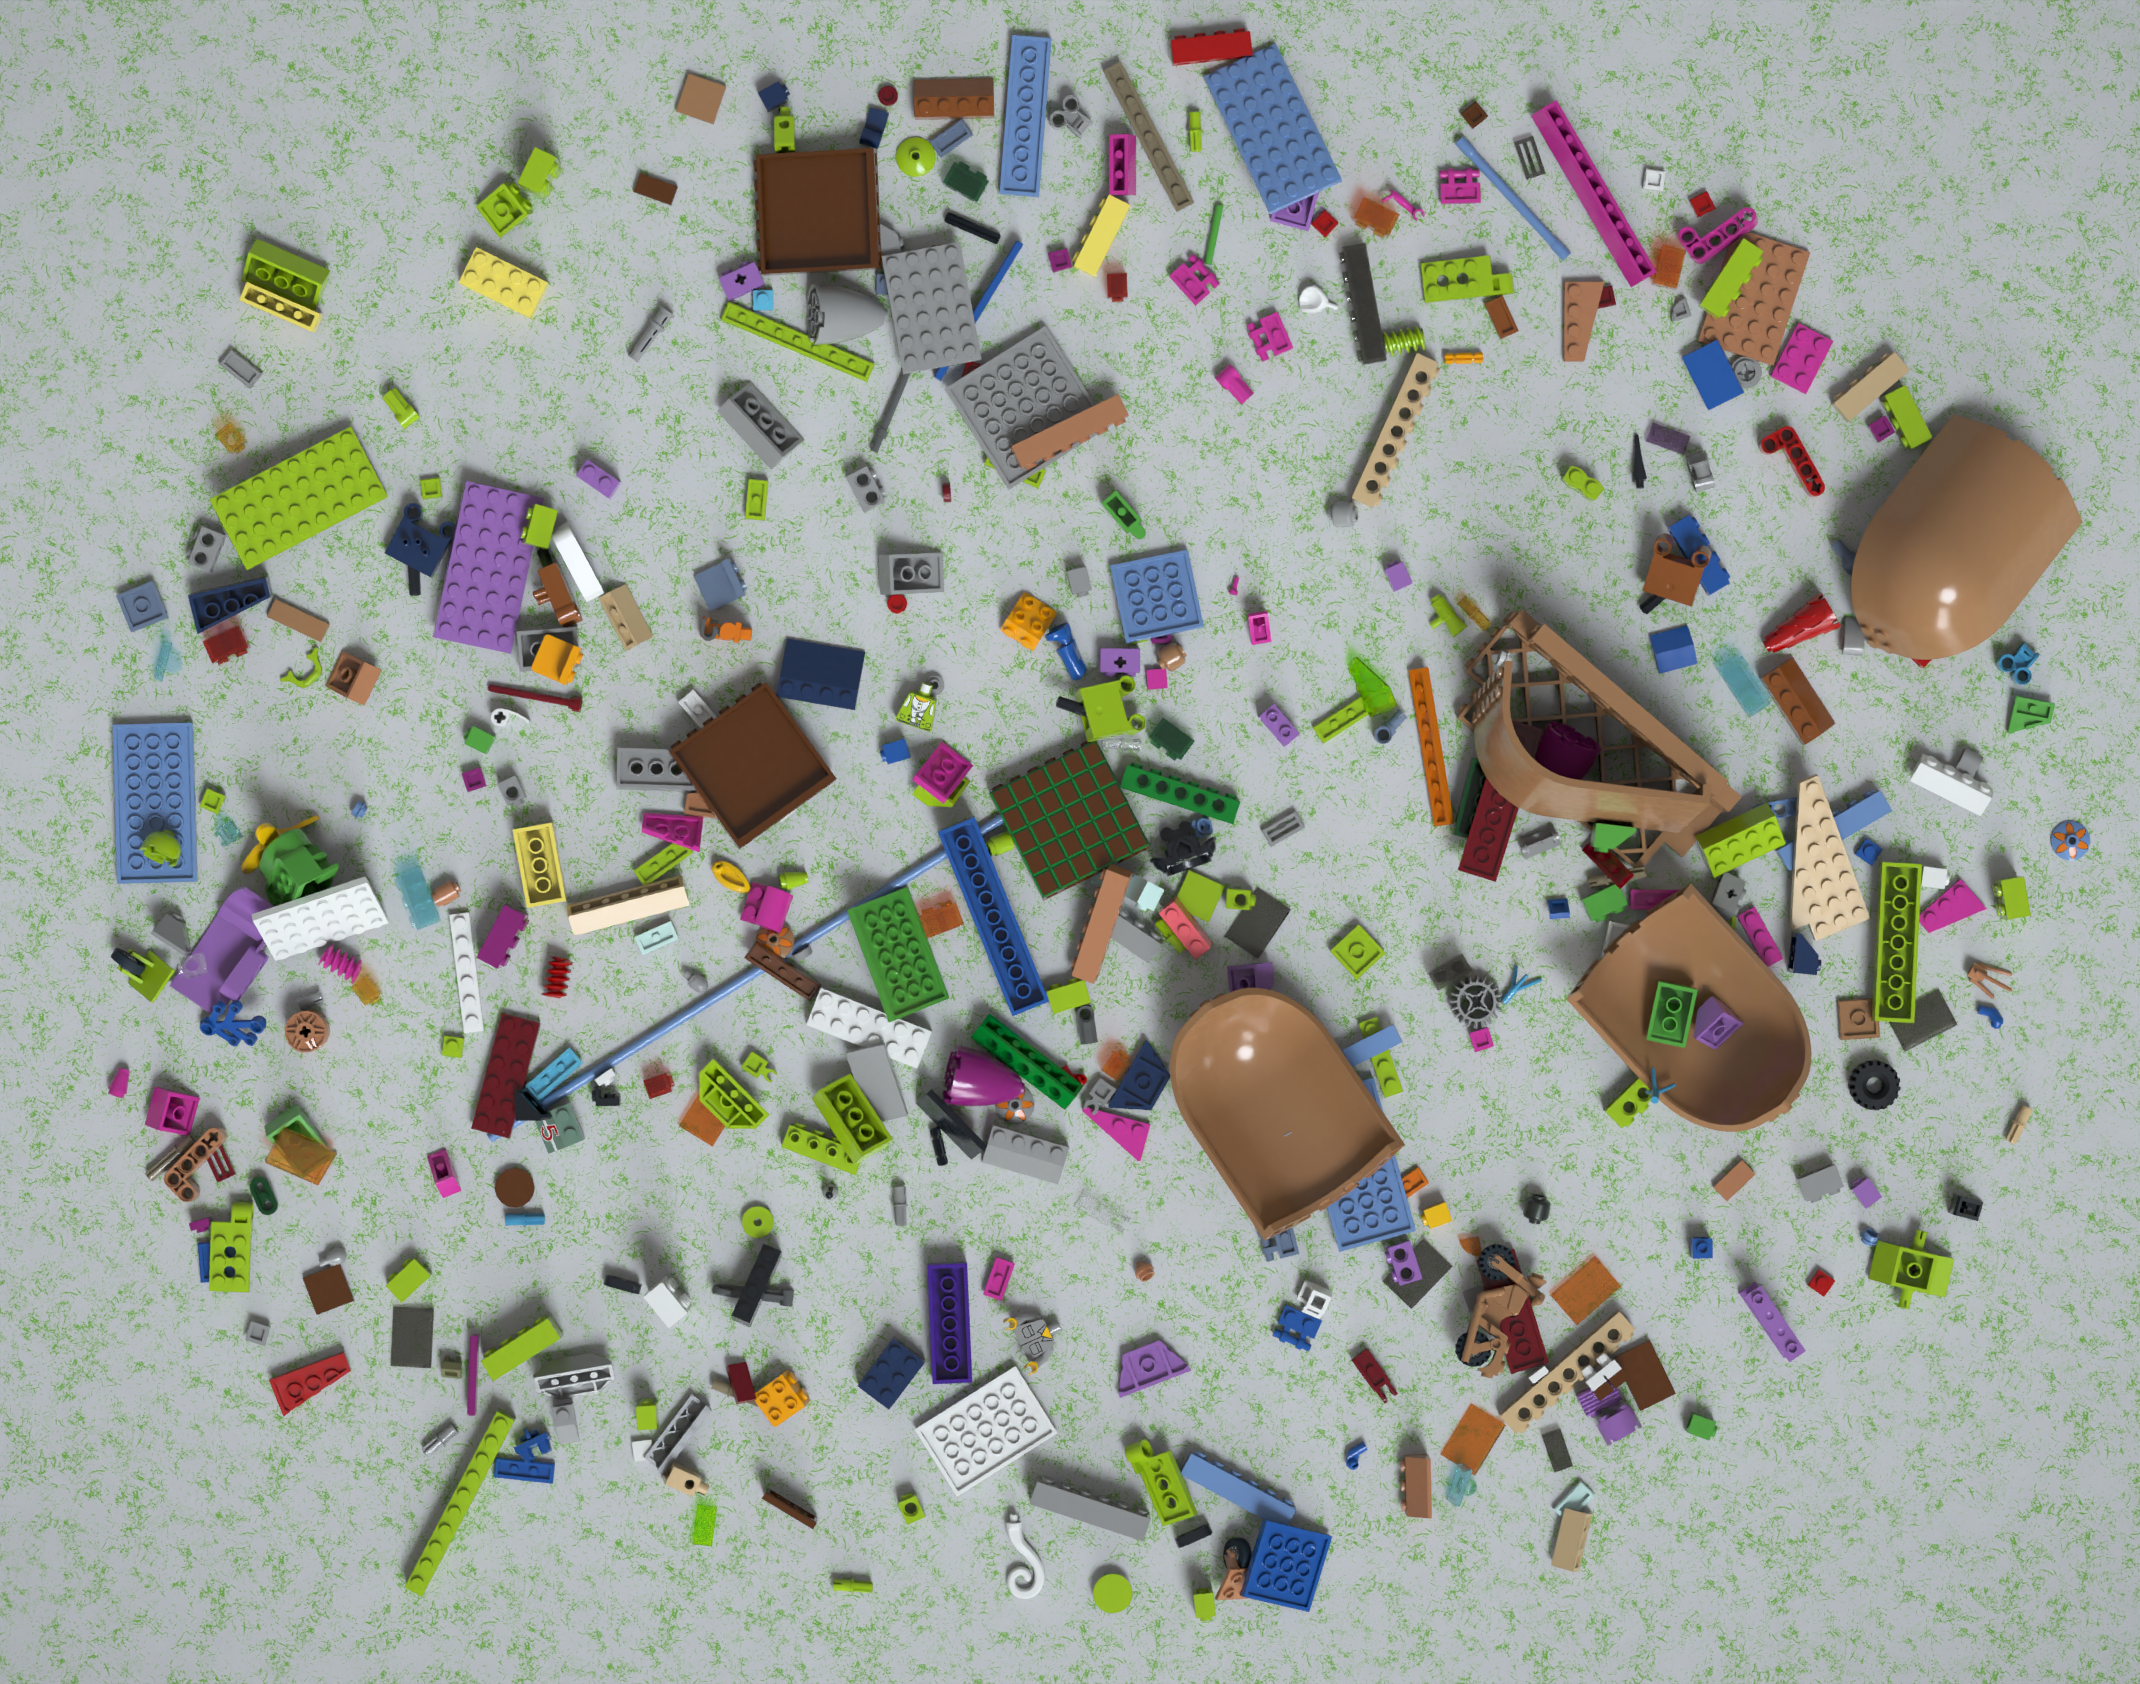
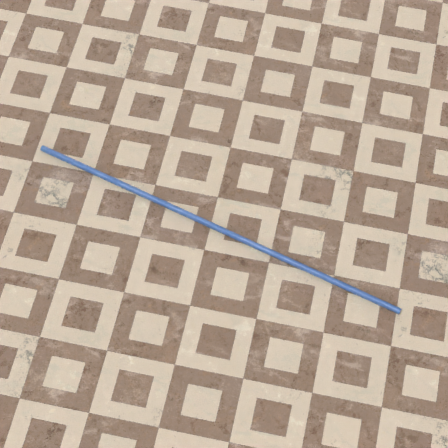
(742, 980)

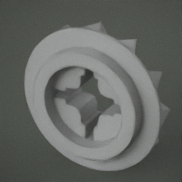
(1750, 364)

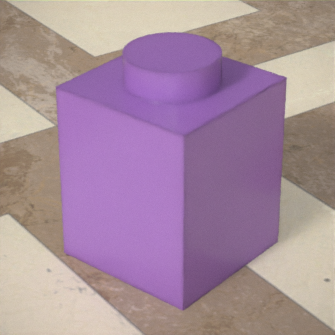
(1397, 575)
(1865, 1191)

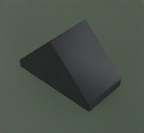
(528, 1107)
(1965, 1207)

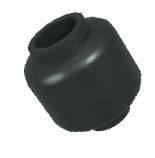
(1536, 1208)

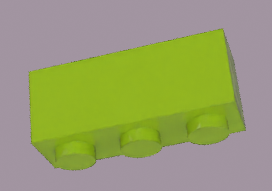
(1906, 418)

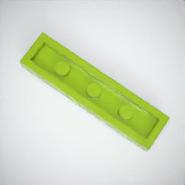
(1382, 1062)

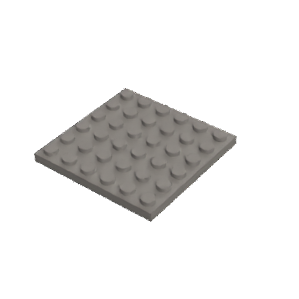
(1017, 398)

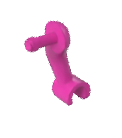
(1403, 202)

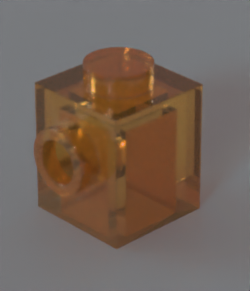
(1116, 1064)

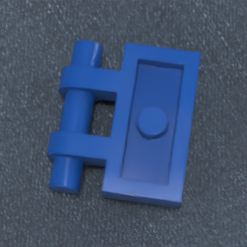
(1300, 1322)

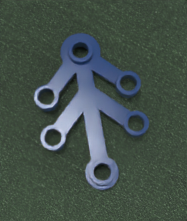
(211, 1026)

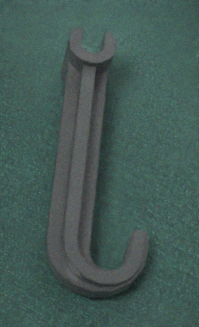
(784, 1297)

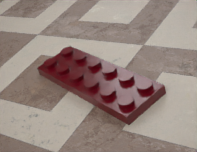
(505, 1075)
(1522, 1330)

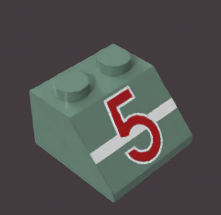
(561, 1129)

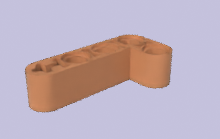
(197, 1161)

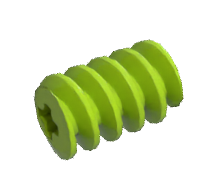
(1402, 340)

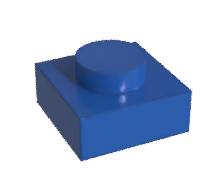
(1868, 851)
(1558, 908)

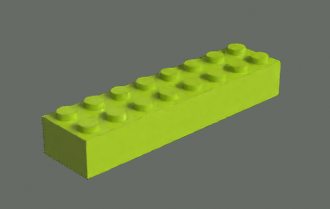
(1896, 942)

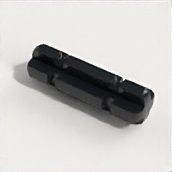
(938, 1146)

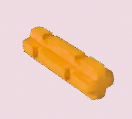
(1463, 358)

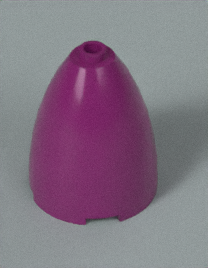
(1566, 751)
(979, 1079)

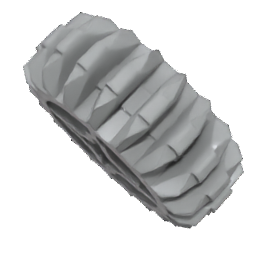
(1490, 1011)

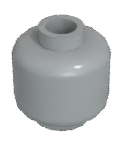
(1343, 514)

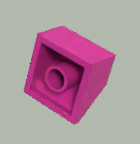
(172, 1111)

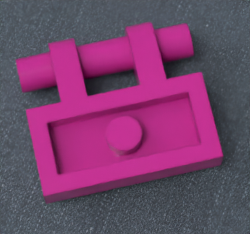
(1460, 192)
(1190, 284)
(1275, 334)

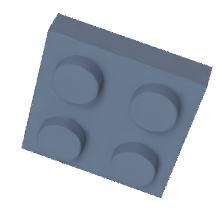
(142, 606)

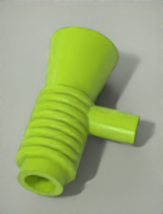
(1447, 615)

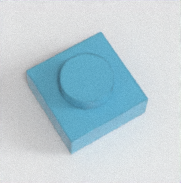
(762, 300)

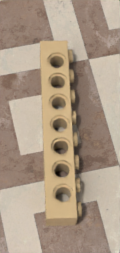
(1361, 493)
(1585, 1347)

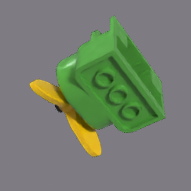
(289, 862)

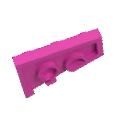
(1950, 907)

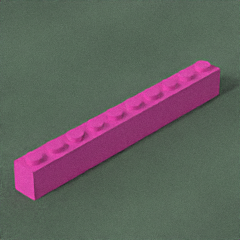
(1593, 193)

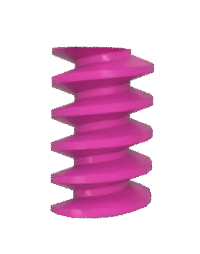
(341, 963)

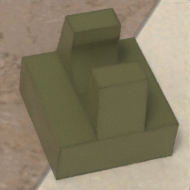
(451, 1369)

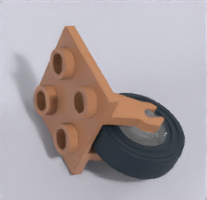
(1236, 1559)

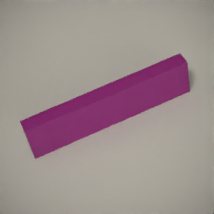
(473, 1374)

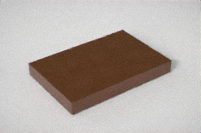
(1647, 1376)
(790, 1508)

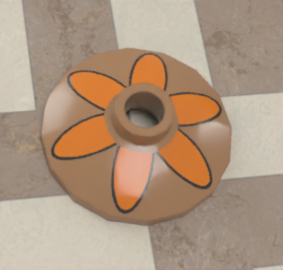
(783, 944)

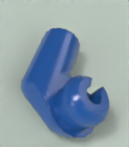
(1993, 1013)
(1353, 1455)

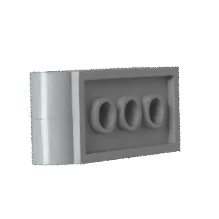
(646, 779)

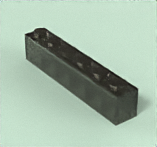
(1363, 304)

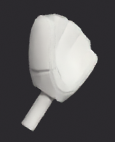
(1314, 300)

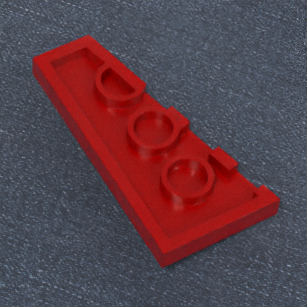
(304, 1382)

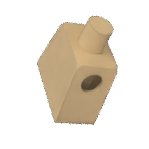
(677, 1476)

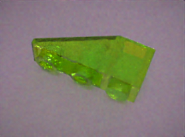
(1374, 691)

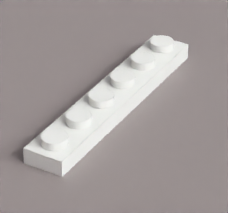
(466, 972)

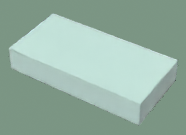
(1575, 1499)

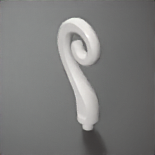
(1015, 1535)

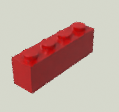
(1211, 48)

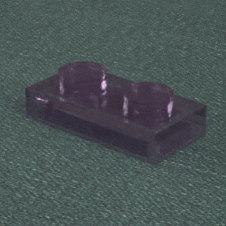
(1668, 438)

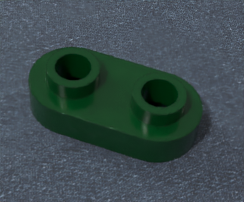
(264, 1195)

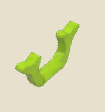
(312, 677)

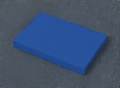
(1713, 374)

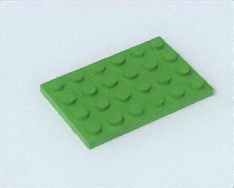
(898, 954)

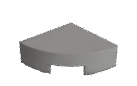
(1680, 310)

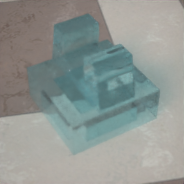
(228, 833)

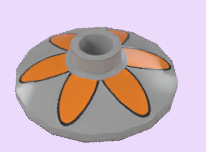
(1020, 1114)

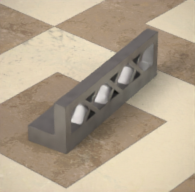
(683, 1438)

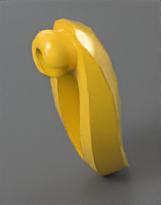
(730, 877)

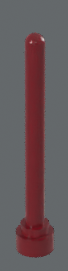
(573, 703)

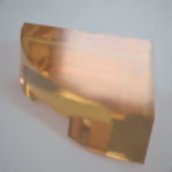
(1471, 1245)

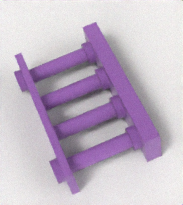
(1772, 1321)

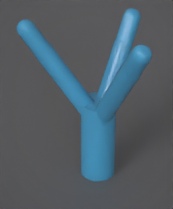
(1516, 987)
(1656, 1091)

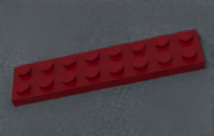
(1494, 820)

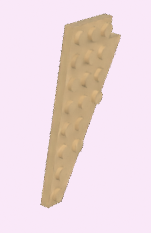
(1822, 877)

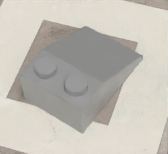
(911, 573)

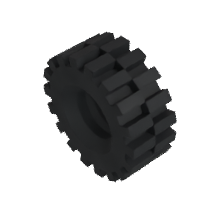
(1888, 1091)

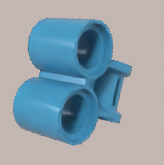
(2019, 661)

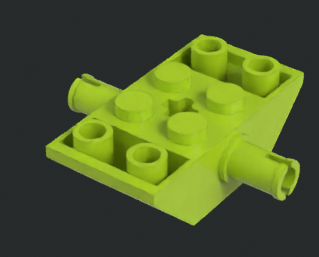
(1892, 1265)

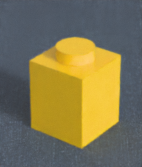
(1436, 1215)

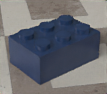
(891, 1373)

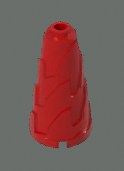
(1804, 624)

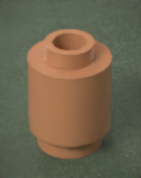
(446, 893)

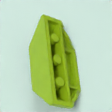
(729, 1099)

